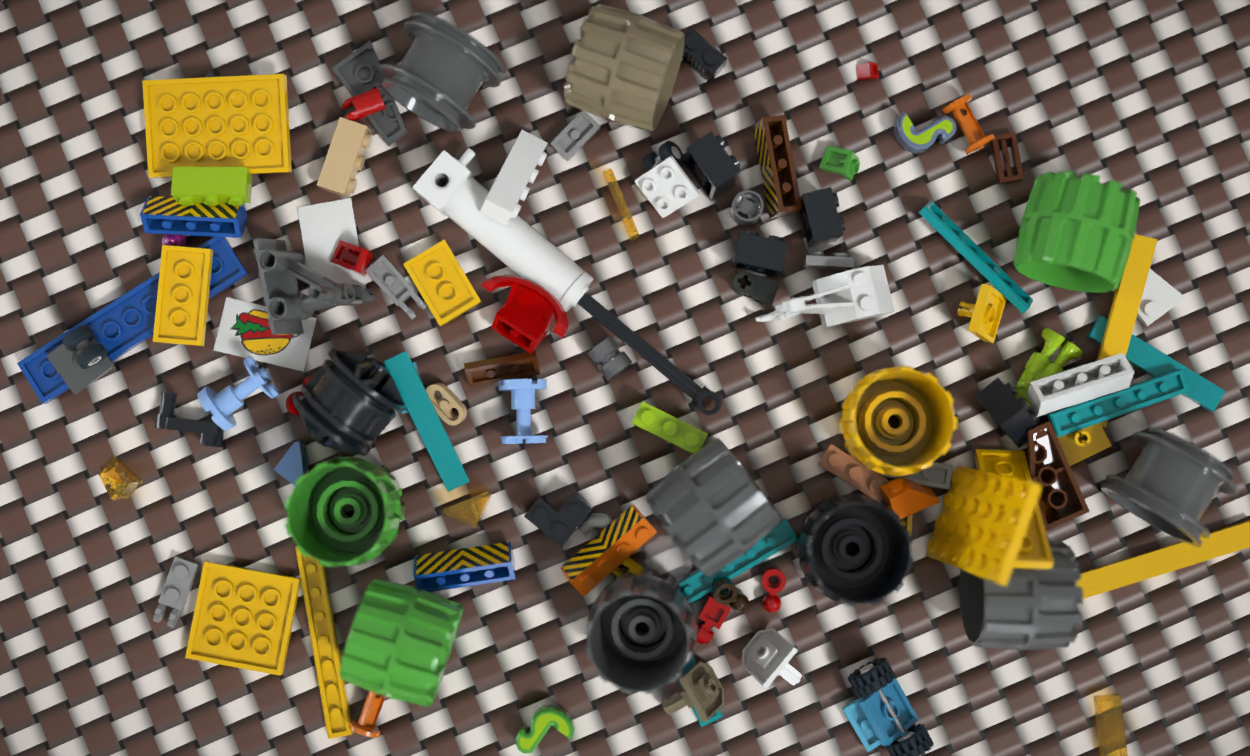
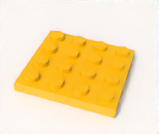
(243, 618)

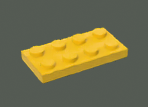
(183, 295)

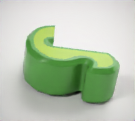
(540, 723)

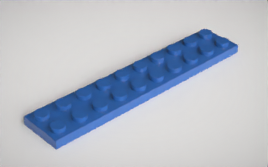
(126, 321)

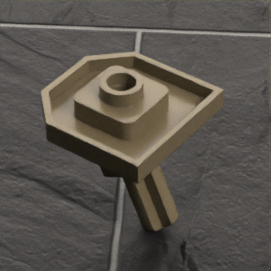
(700, 690)

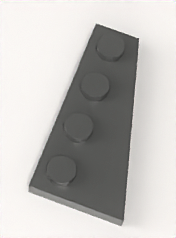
(361, 73)

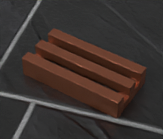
(1015, 155)

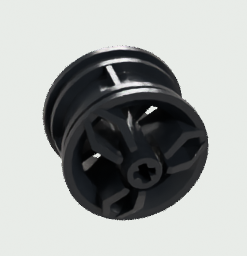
(348, 402)

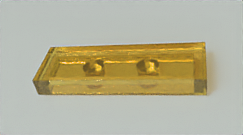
(620, 204)
(1110, 725)

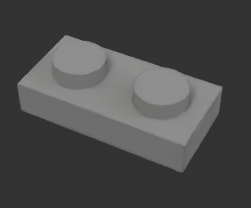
(575, 135)
(838, 261)

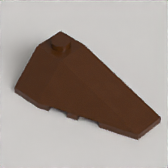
(1060, 494)

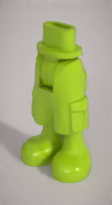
(1039, 364)

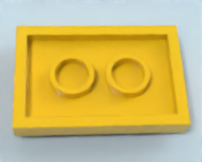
(442, 283)

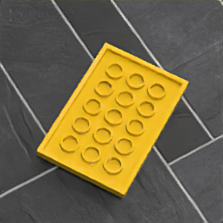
(217, 123)
(983, 523)

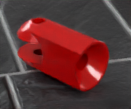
(365, 104)

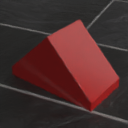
(352, 257)

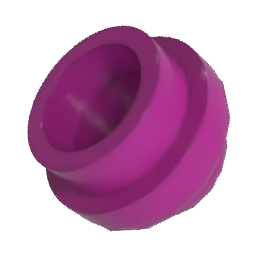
(174, 240)

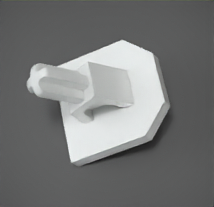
(768, 657)

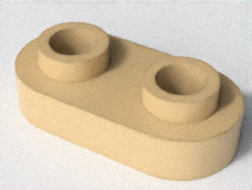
(445, 404)

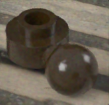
(726, 592)

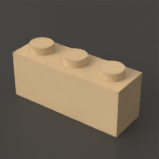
(345, 157)

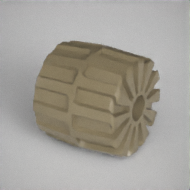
(624, 67)

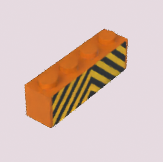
(608, 550)

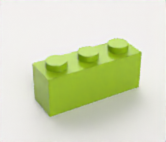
(211, 185)
(669, 428)

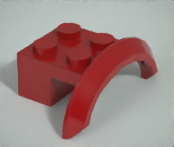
(527, 312)

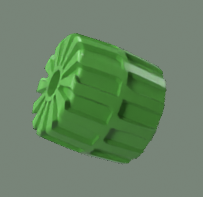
(1077, 232)
(318, 515)
(400, 642)

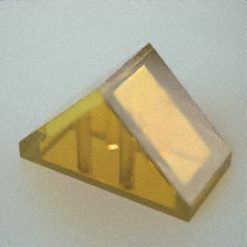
(119, 479)
(470, 510)

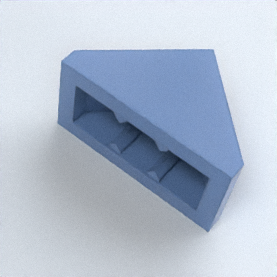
(293, 462)

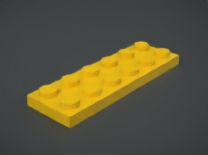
(1035, 546)

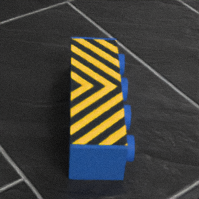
(167, 216)
(464, 567)

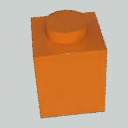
(907, 496)

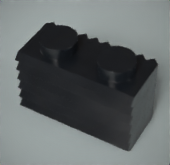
(702, 55)

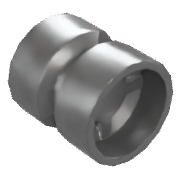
(746, 208)
(609, 357)

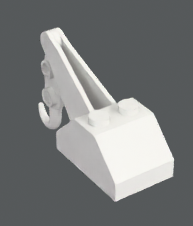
(842, 298)

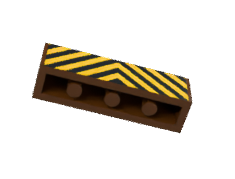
(777, 166)

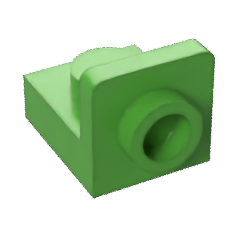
(840, 162)

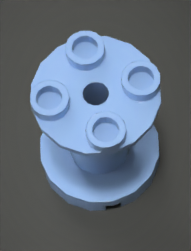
(231, 398)
(523, 401)

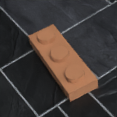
(852, 472)

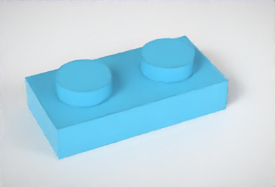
(861, 724)

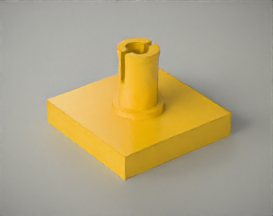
(984, 314)
(1084, 443)

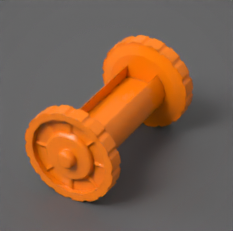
(968, 123)
(369, 715)

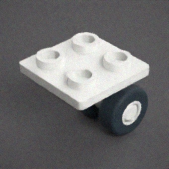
(665, 181)

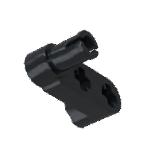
(210, 432)

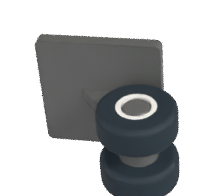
(80, 359)

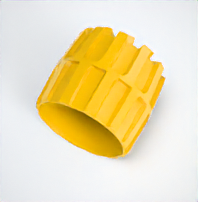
(923, 417)

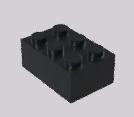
(712, 165)

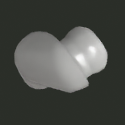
(598, 520)

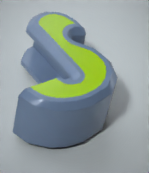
(923, 139)

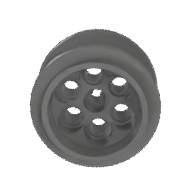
(441, 72)
(1171, 485)

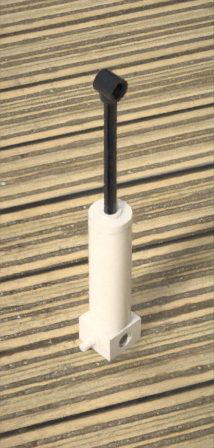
(536, 259)

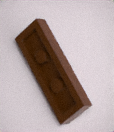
(502, 368)

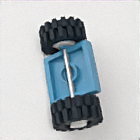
(889, 709)

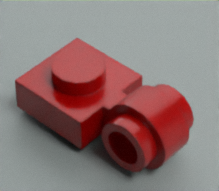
(713, 615)

